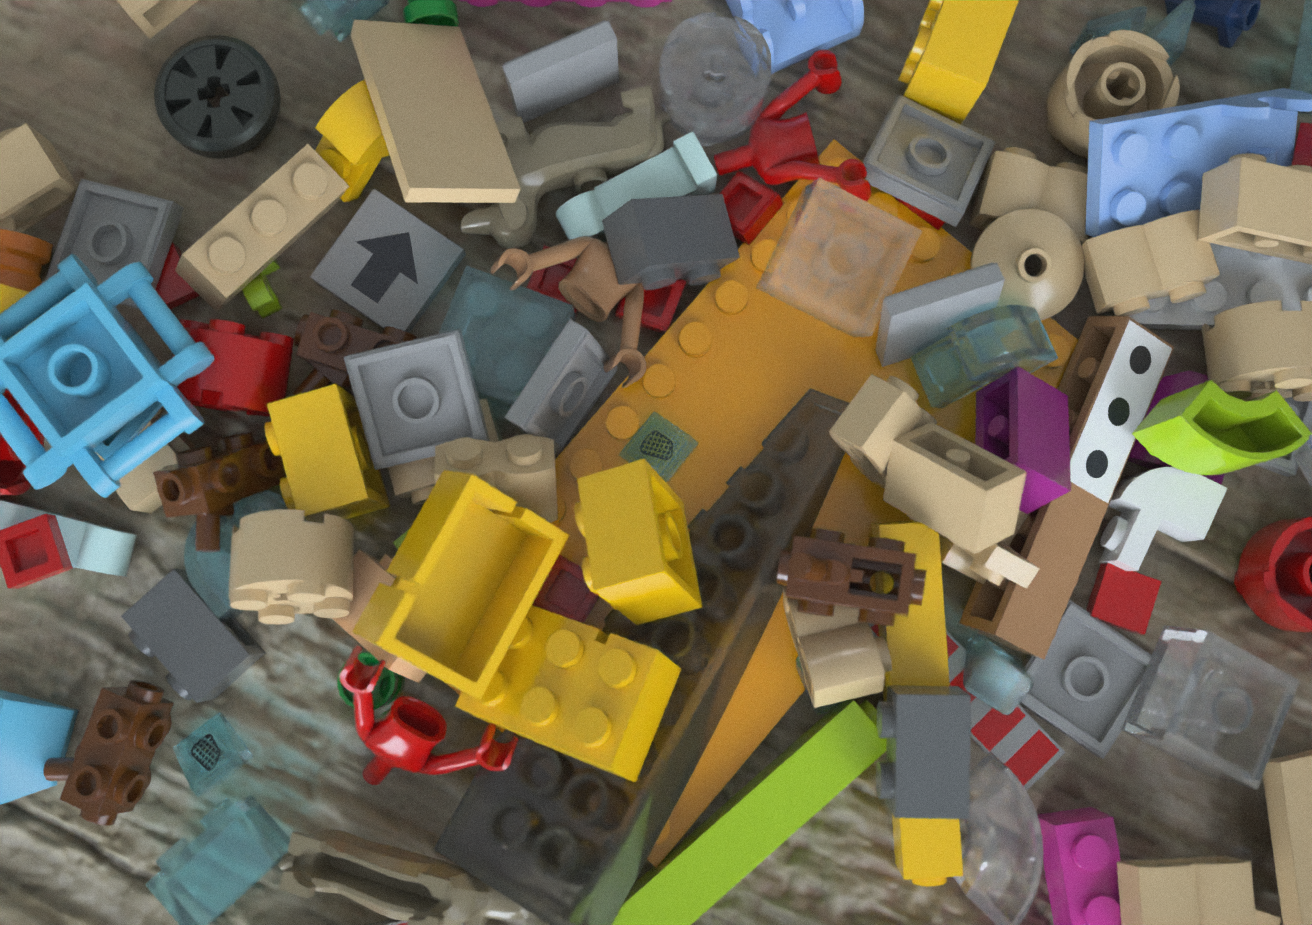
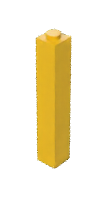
(918, 652)

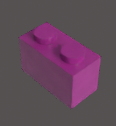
(1029, 428)

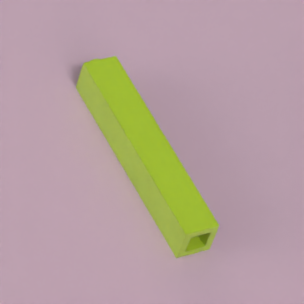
(757, 819)

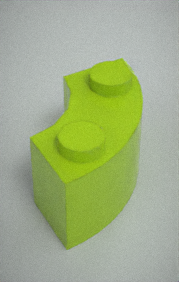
(1218, 433)

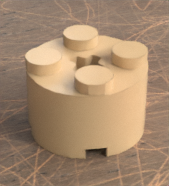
(1106, 80)
(1261, 350)
(291, 566)

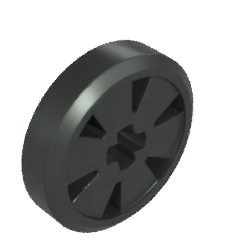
(192, 77)

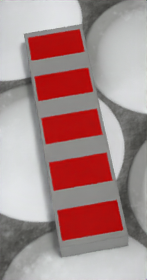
(1013, 737)

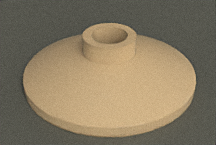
(1038, 233)

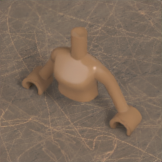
(590, 289)

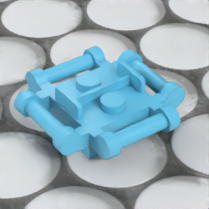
(90, 373)

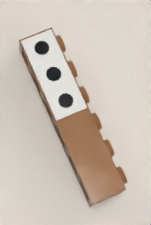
(1108, 397)

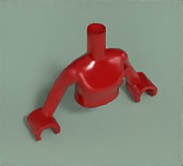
(786, 147)
(410, 731)

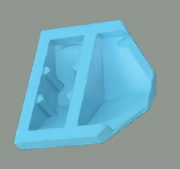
(28, 737)

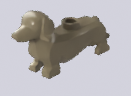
(568, 156)
(391, 880)

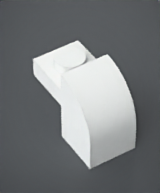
(1158, 500)

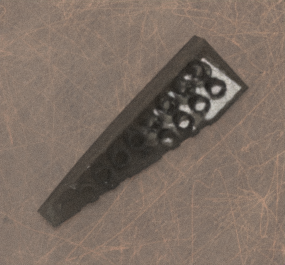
(576, 836)

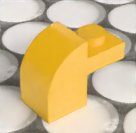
(352, 139)

